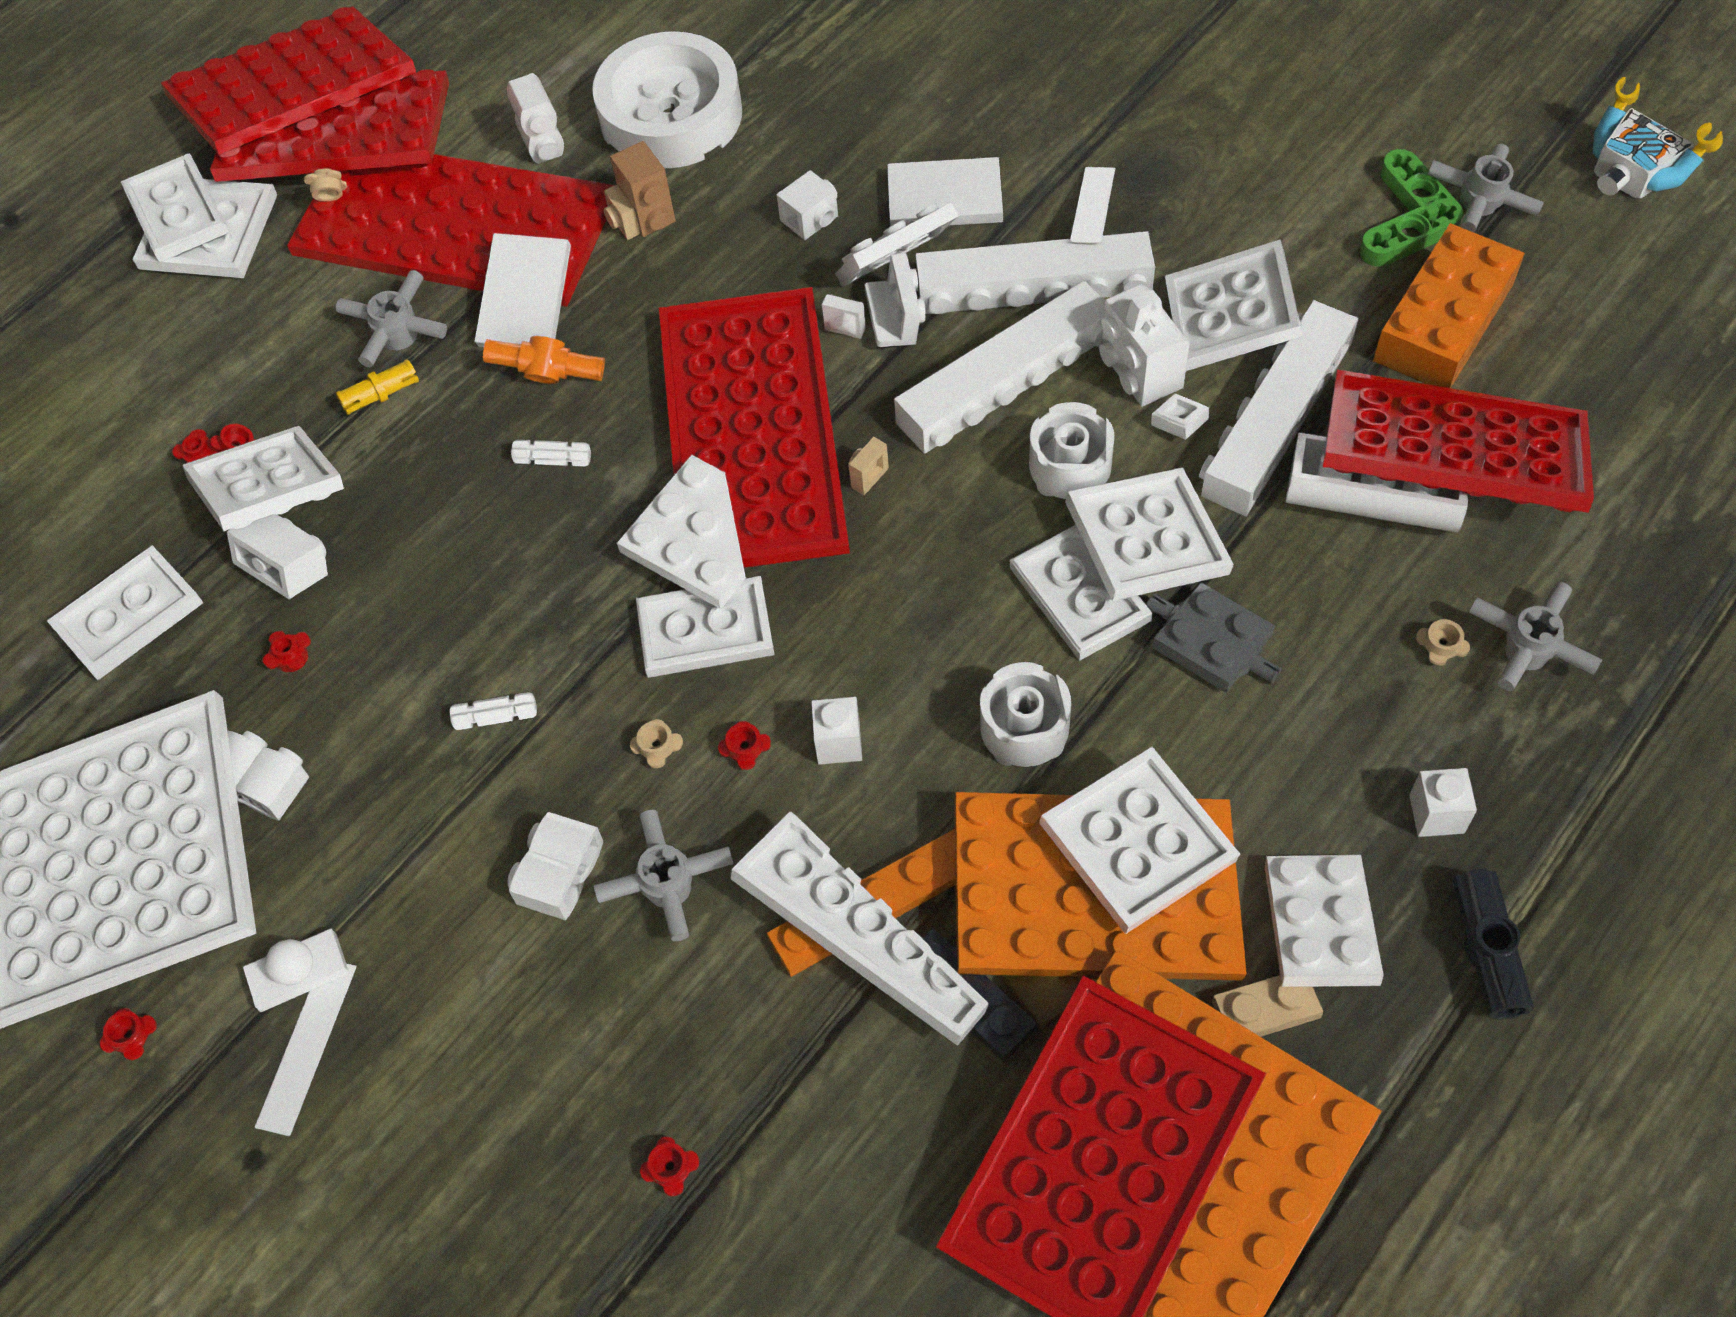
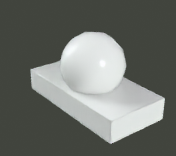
(295, 969)

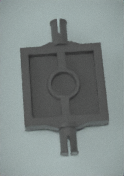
(1213, 637)

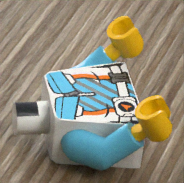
(1642, 154)

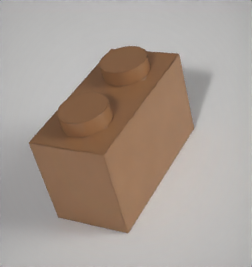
(645, 186)

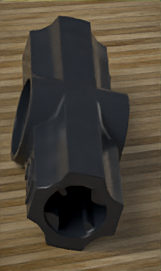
(1498, 971)

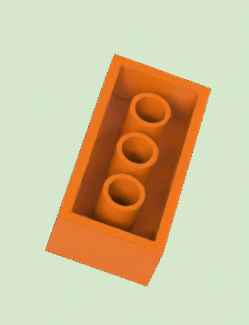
(1448, 307)

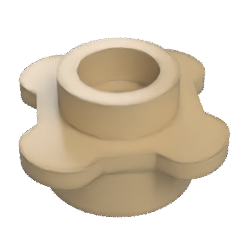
(325, 184)
(1446, 631)
(655, 731)

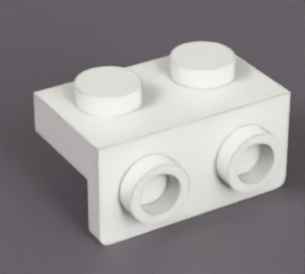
(895, 305)

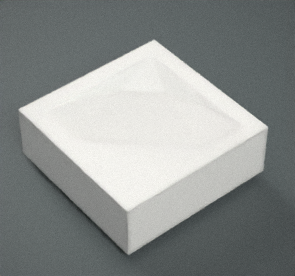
(843, 316)
(1180, 416)

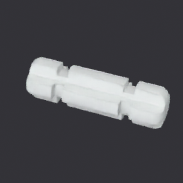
(551, 452)
(493, 711)

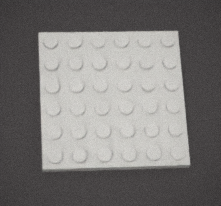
(119, 858)

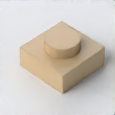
(621, 212)
(868, 465)

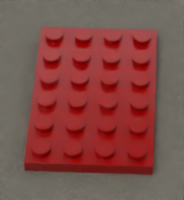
(286, 78)
(371, 131)
(1460, 441)
(1101, 1160)

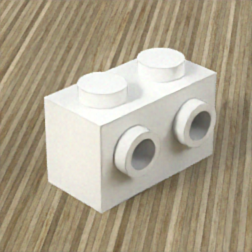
(278, 554)

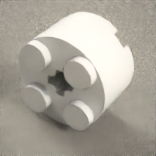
(1070, 449)
(1025, 715)

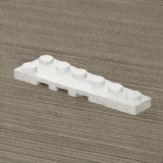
(826, 902)

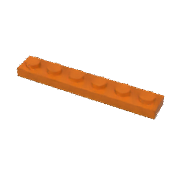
(899, 885)

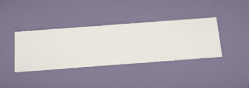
(1092, 205)
(303, 1056)

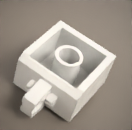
(1143, 345)

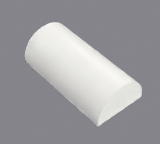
(1367, 494)

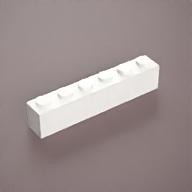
(1031, 272)
(1001, 368)
(1277, 409)

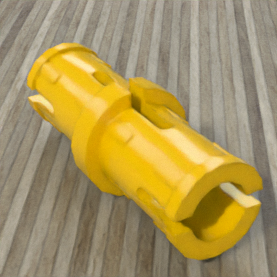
(377, 387)

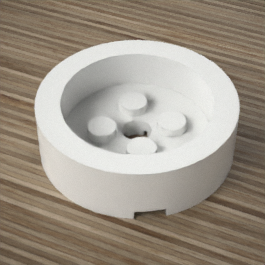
(661, 71)

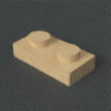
(1268, 1006)

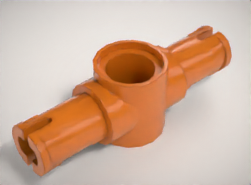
(543, 359)

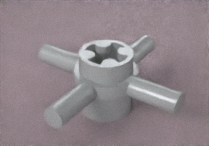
(1485, 187)
(391, 319)
(1535, 636)
(660, 860)

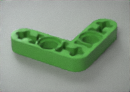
(1421, 215)

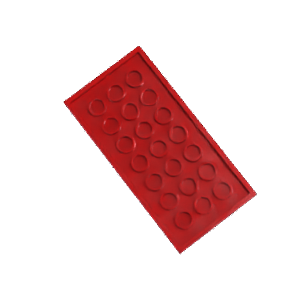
(445, 218)
(756, 405)

